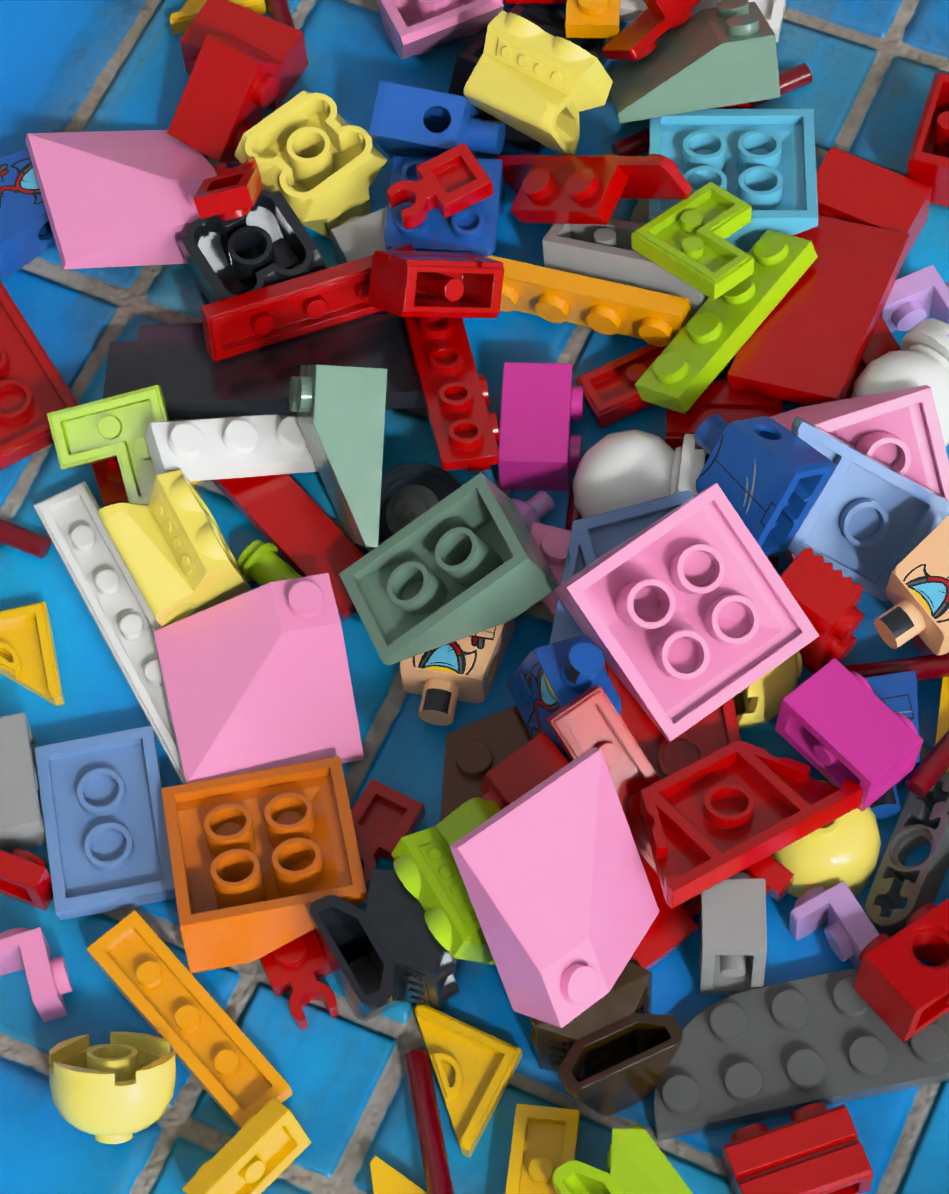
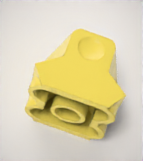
(536, 82)
(314, 161)
(174, 550)

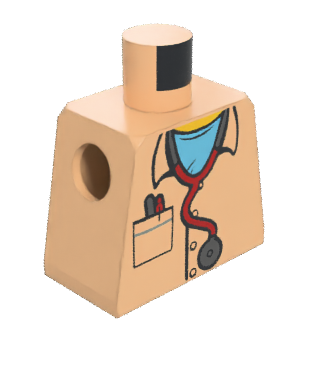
(920, 595)
(456, 672)

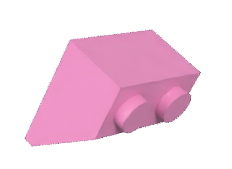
(424, 24)

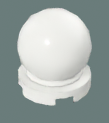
(919, 363)
(634, 469)

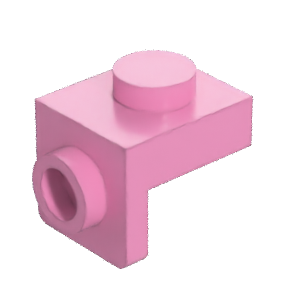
(45, 975)

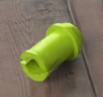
(263, 565)

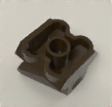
(613, 1048)

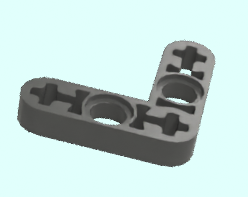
(922, 881)

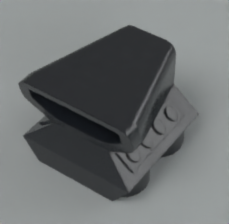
(250, 250)
(384, 951)

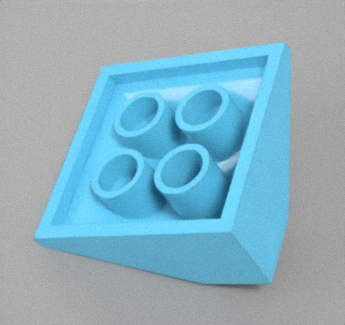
(751, 153)

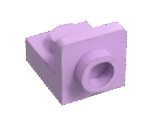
(916, 298)
(847, 923)

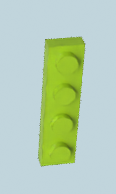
(725, 324)

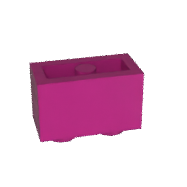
(537, 426)
(849, 732)

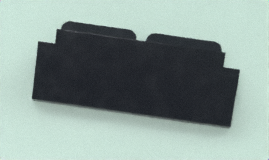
(260, 378)

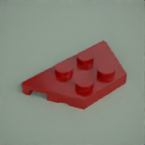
(733, 814)

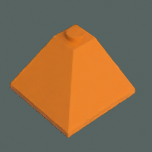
(256, 856)

